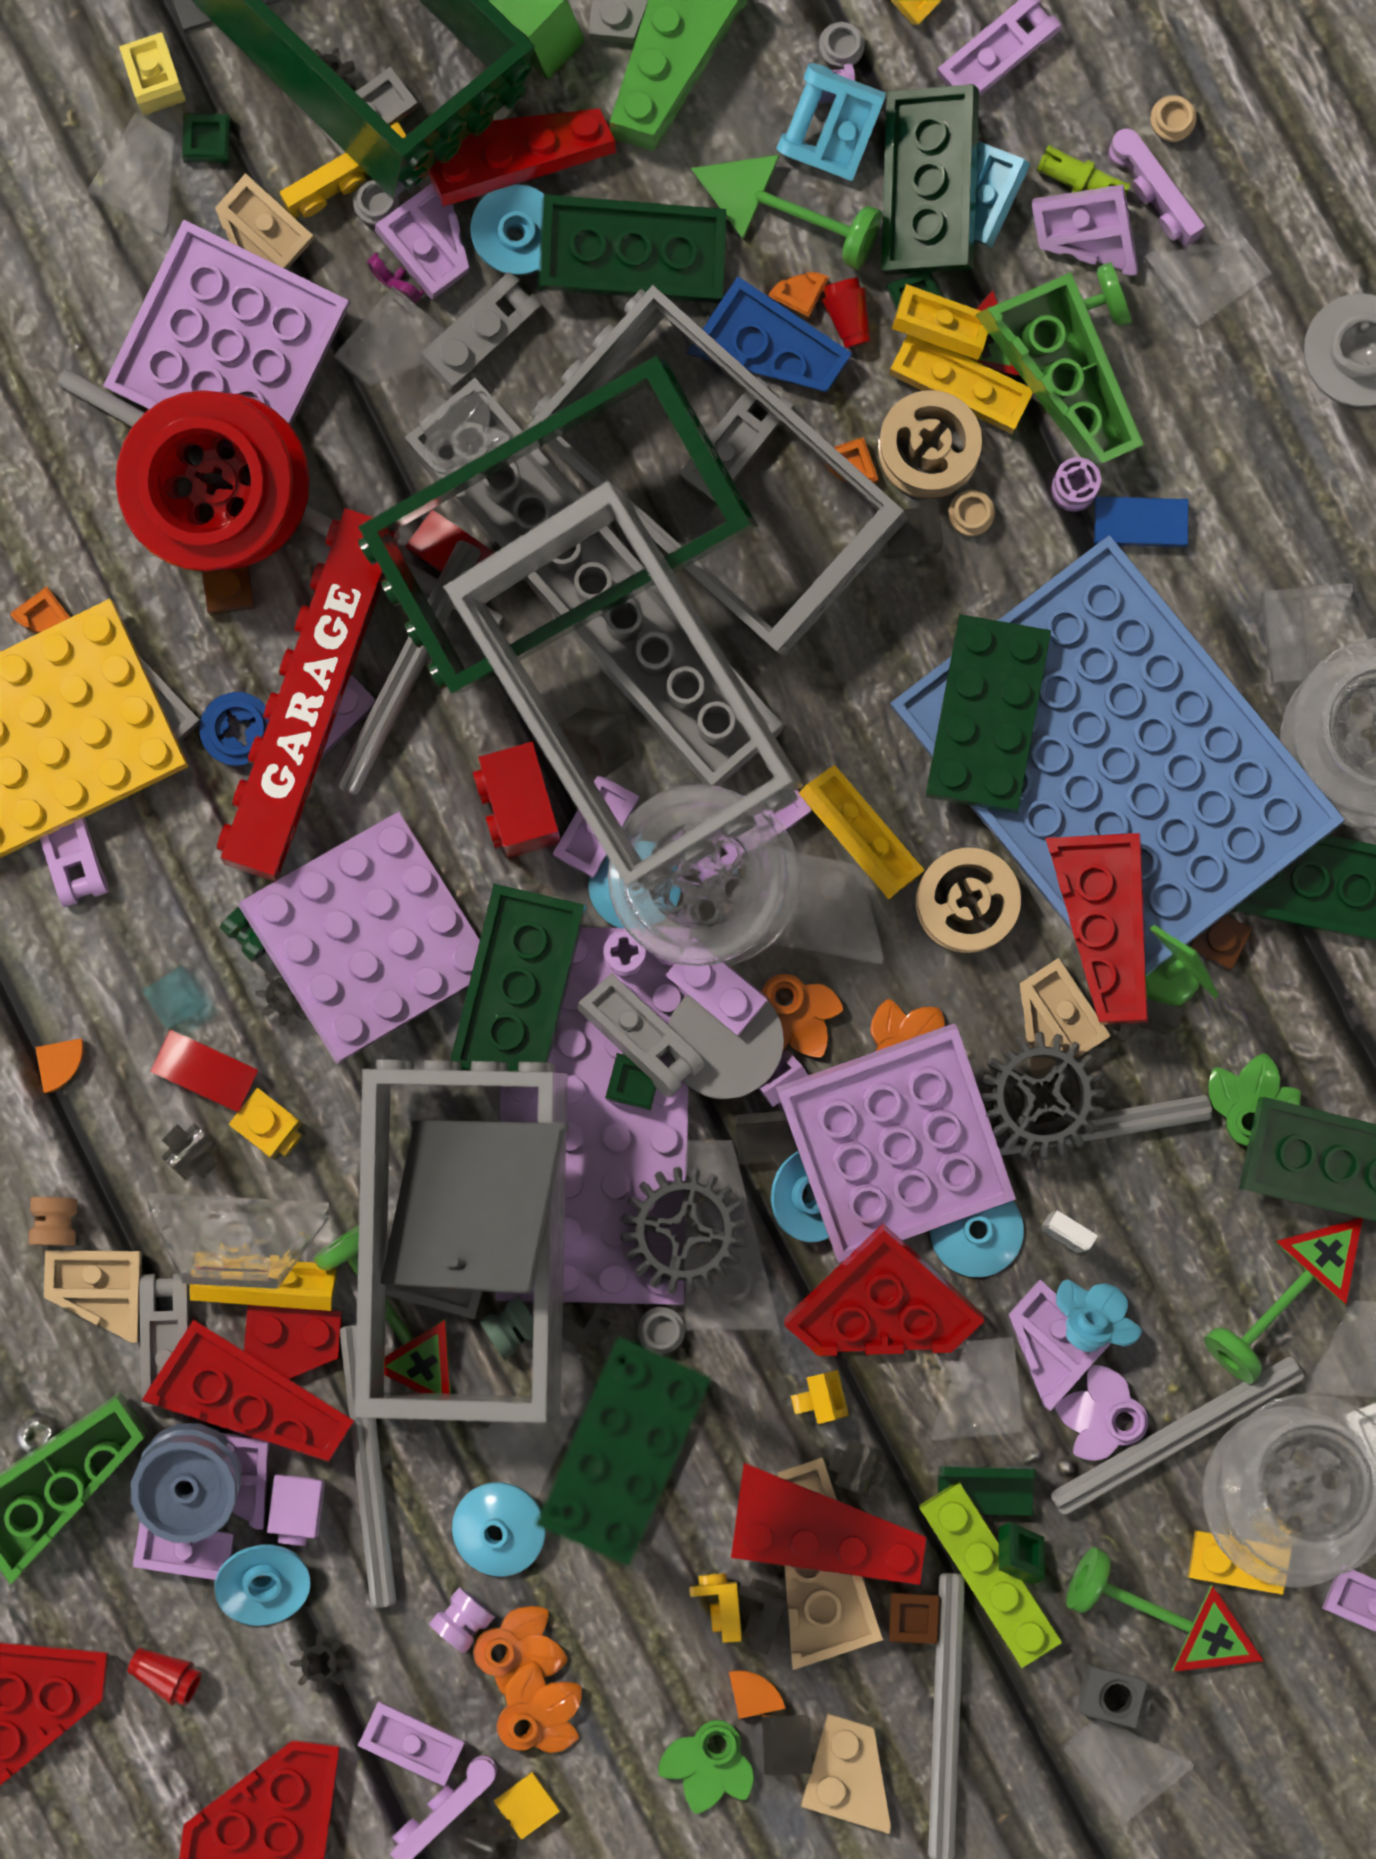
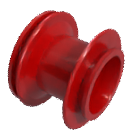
(157, 458)

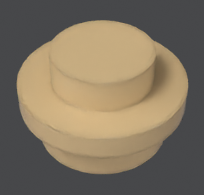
(1173, 118)
(971, 513)

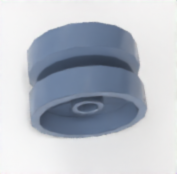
(178, 1509)

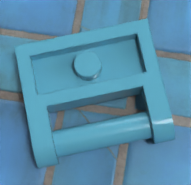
(845, 128)

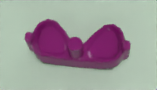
(387, 279)

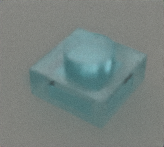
(175, 998)

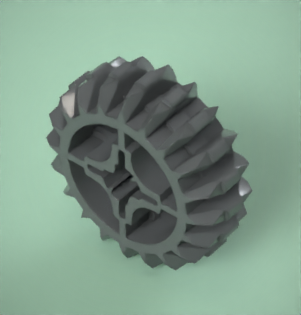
(1064, 1062)
(692, 1191)

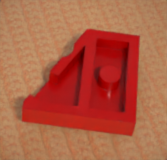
(292, 1338)

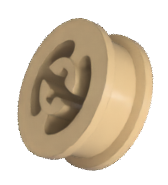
(902, 423)
(1002, 885)

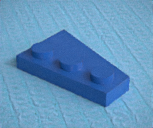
(773, 340)

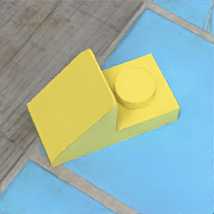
(152, 74)

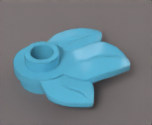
(1096, 1316)

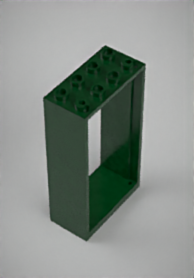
(350, 121)
(404, 590)
(623, 1451)

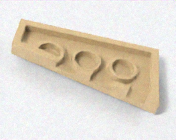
(825, 1609)

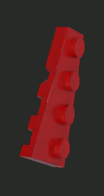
(521, 151)
(1106, 913)
(237, 1392)
(809, 1530)

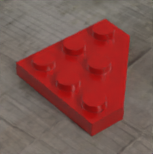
(883, 1304)
(44, 1696)
(272, 1811)

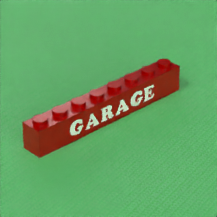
(306, 704)

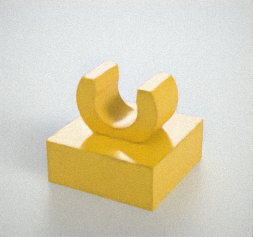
(823, 1397)

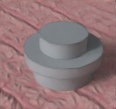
(841, 44)
(373, 202)
(661, 1330)

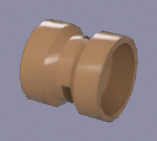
(52, 1221)

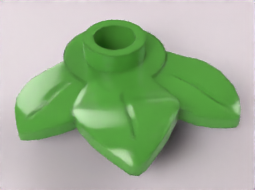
(1239, 1095)
(705, 1772)

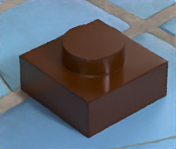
(228, 590)
(1222, 942)
(913, 1618)

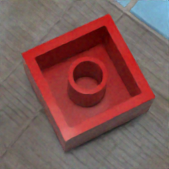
(519, 800)

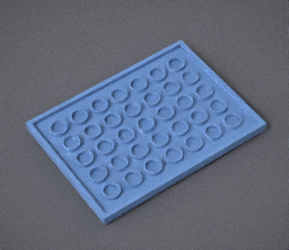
(1148, 742)

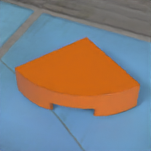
(800, 293)
(857, 454)
(40, 612)
(59, 1063)
(754, 1694)

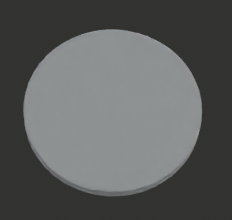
(1342, 350)
(731, 1062)

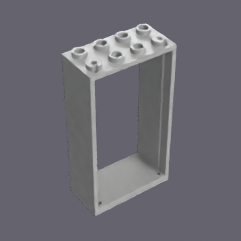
(613, 349)
(534, 551)
(373, 1223)

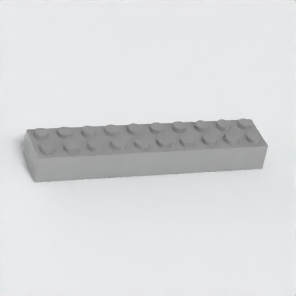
(633, 643)

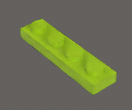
(976, 1557)

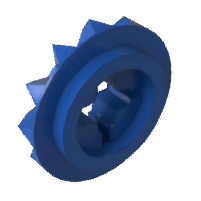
(215, 724)

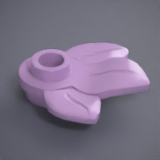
(1095, 1411)

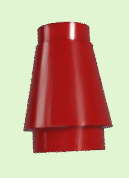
(848, 311)
(165, 1675)

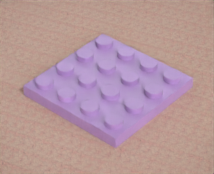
(227, 327)
(365, 936)
(896, 1140)

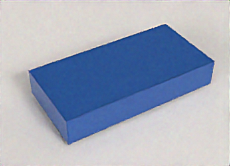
(1141, 521)

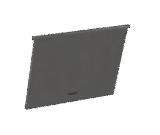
(474, 1201)

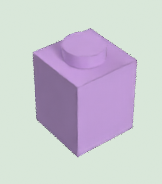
(296, 1508)

